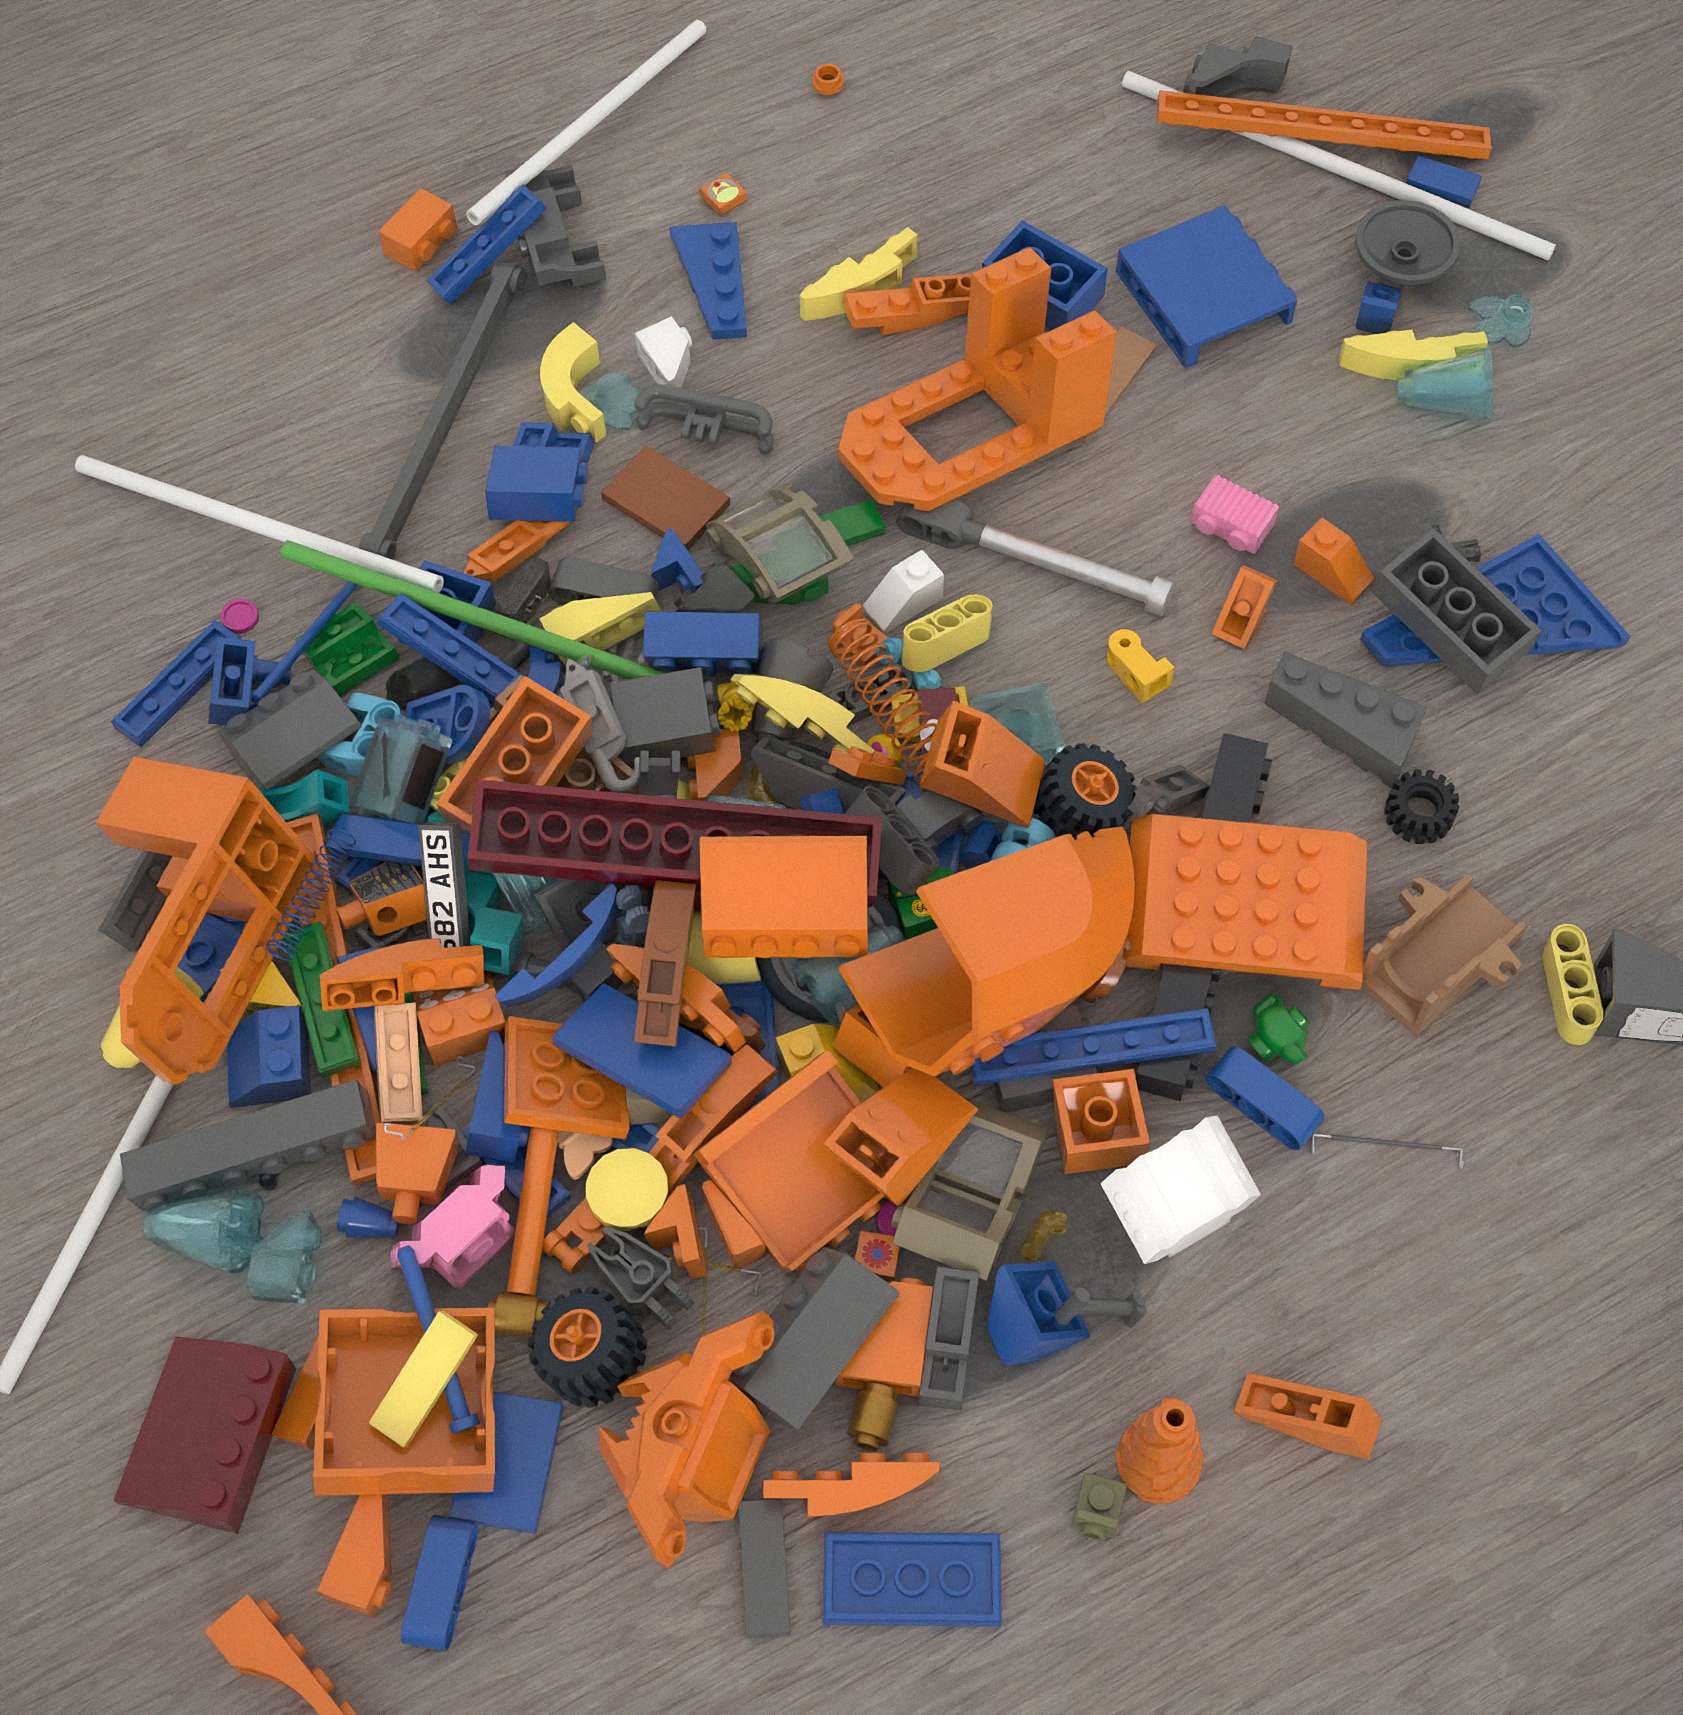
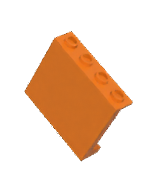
(784, 1175)

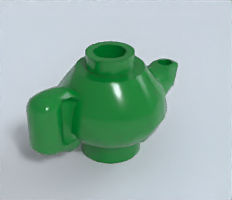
(1279, 1030)

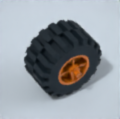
(1084, 791)
(586, 1346)

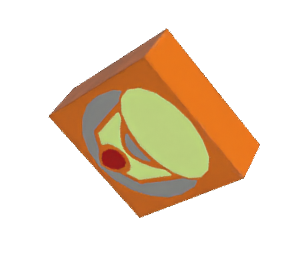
(723, 194)

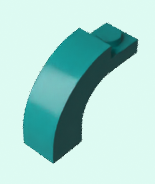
(311, 795)

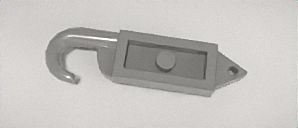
(607, 741)

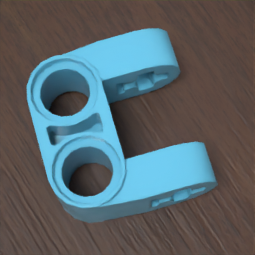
(349, 756)

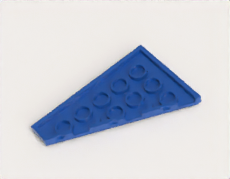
(1537, 585)

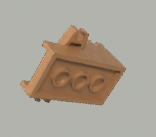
(1440, 952)

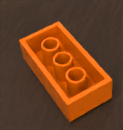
(526, 744)

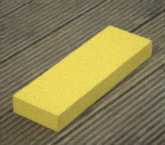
(423, 1378)

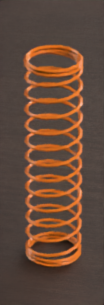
(841, 632)

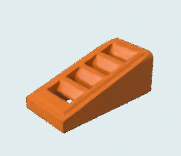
(737, 1235)

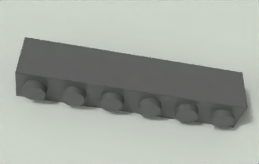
(249, 1146)

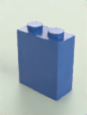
(535, 483)

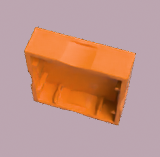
(356, 1367)

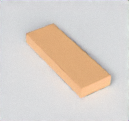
(397, 1064)

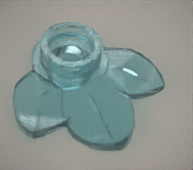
(1504, 318)
(613, 398)

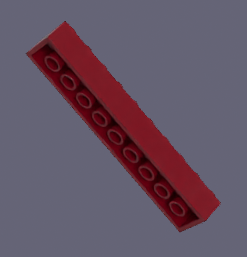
(629, 835)

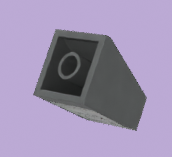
(1639, 991)

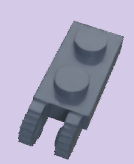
(633, 918)

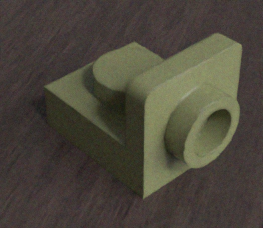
(1098, 1507)

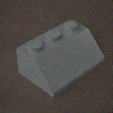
(288, 729)

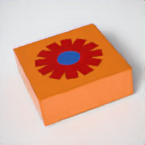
(878, 1254)

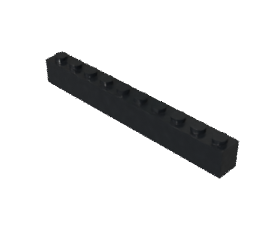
(1185, 988)

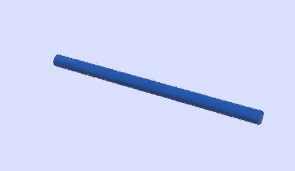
(304, 641)

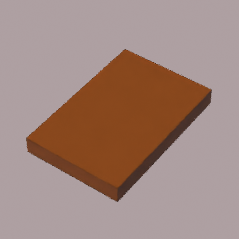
(665, 497)

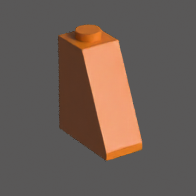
(896, 1345)

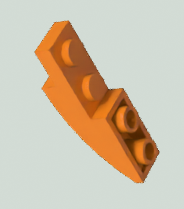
(907, 309)
(389, 972)
(700, 997)
(711, 1114)
(869, 1483)

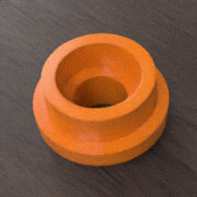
(828, 79)

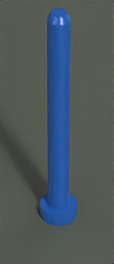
(426, 1314)

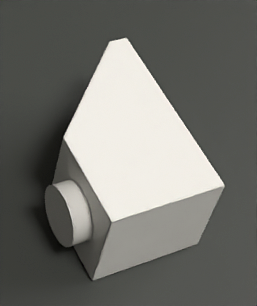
(665, 352)
(905, 592)

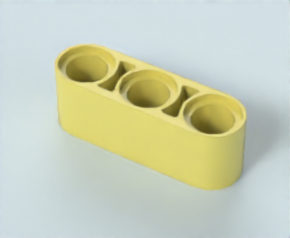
(946, 633)
(1571, 1001)

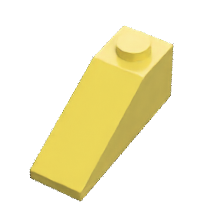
(600, 620)

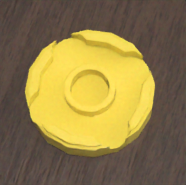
(626, 1189)

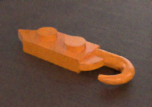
(510, 548)

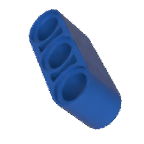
(1265, 1098)
(439, 1583)

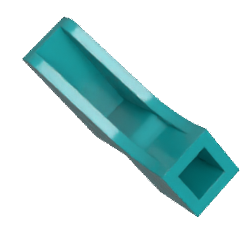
(492, 928)

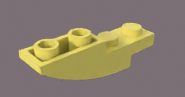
(875, 272)
(1394, 352)
(794, 703)

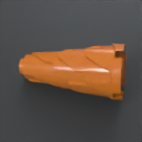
(1161, 1453)

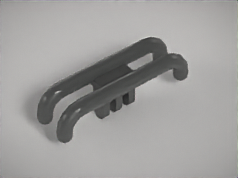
(705, 414)

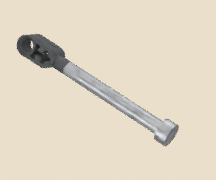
(953, 523)

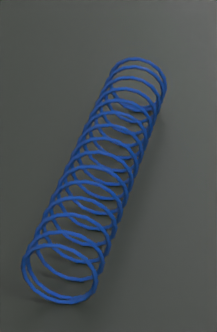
(309, 880)

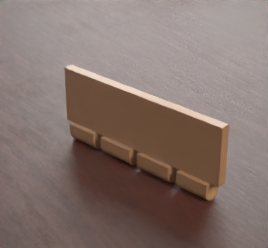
(1129, 357)

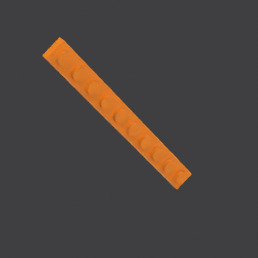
(1323, 125)
(311, 832)

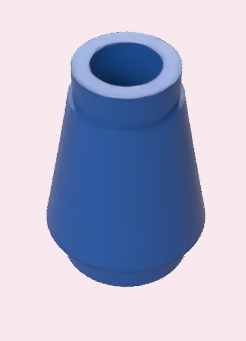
(365, 1220)

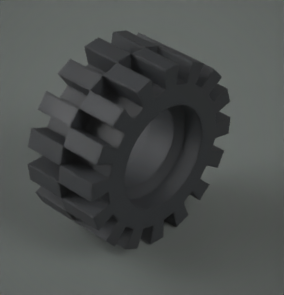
(1415, 824)

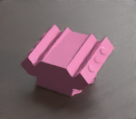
(463, 1229)

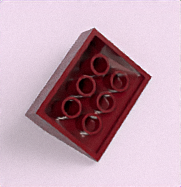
(207, 1432)

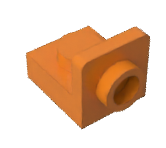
(853, 613)

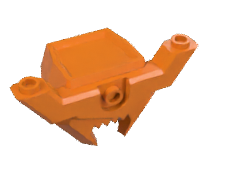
(691, 1437)

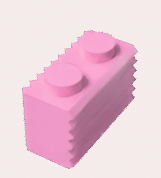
(1234, 514)

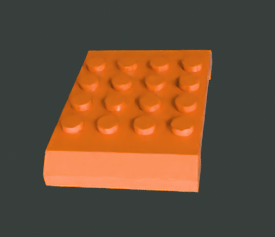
(1248, 898)

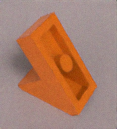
(1244, 607)
(678, 1227)

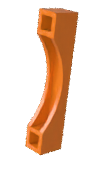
(258, 1648)

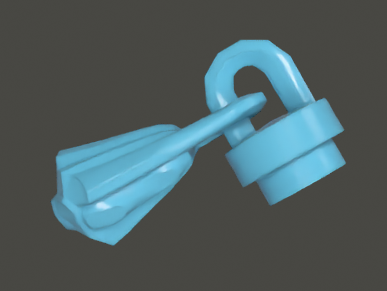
(923, 680)

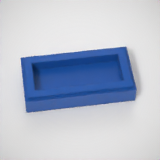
(1444, 181)

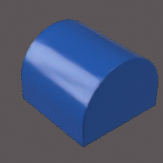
(980, 844)

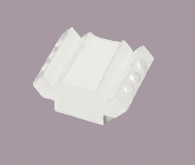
(1181, 1190)

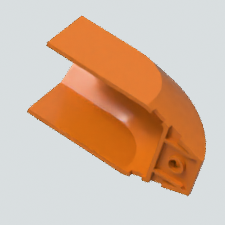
(1006, 953)

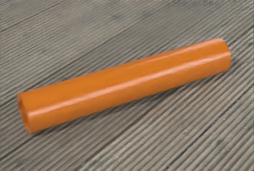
(532, 1211)

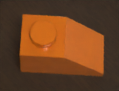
(1333, 561)

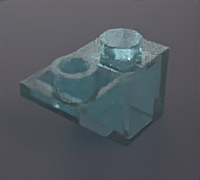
(282, 1261)

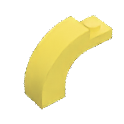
(563, 365)

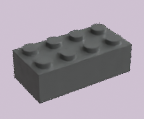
(1455, 610)

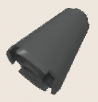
(790, 663)

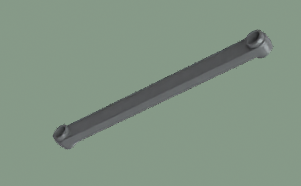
(505, 282)

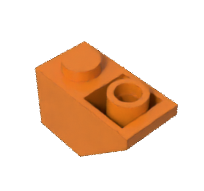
(719, 770)

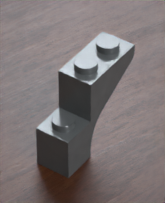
(1228, 70)

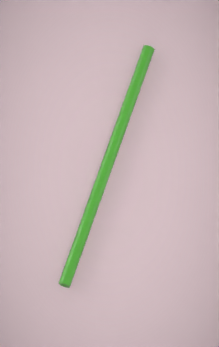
(464, 611)

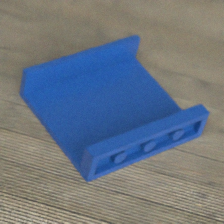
(1203, 281)

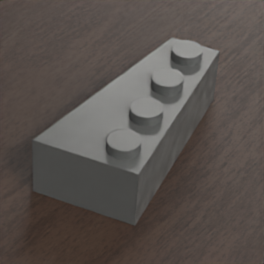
(1347, 713)

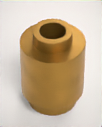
(516, 1313)
(873, 1416)

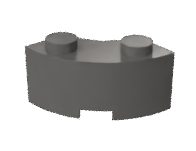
(938, 817)

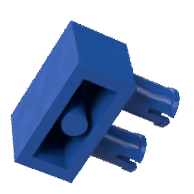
(233, 675)

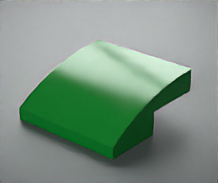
(349, 649)

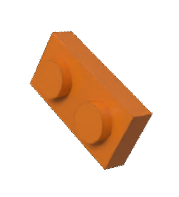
(864, 765)

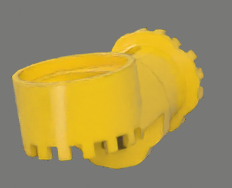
(734, 710)

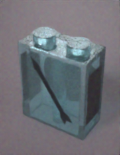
(401, 769)

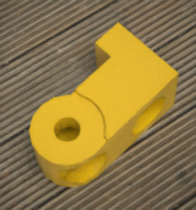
(1136, 666)

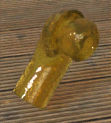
(759, 788)
(1041, 1232)

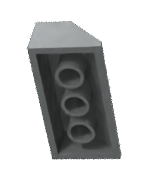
(815, 1336)

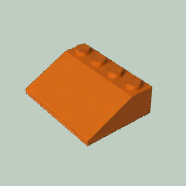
(784, 896)

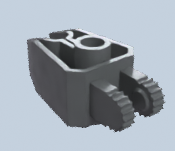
(639, 1276)

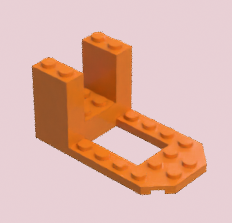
(1044, 381)
(227, 861)

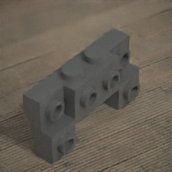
(547, 239)

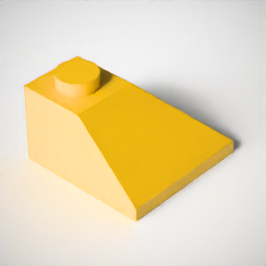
(805, 1044)

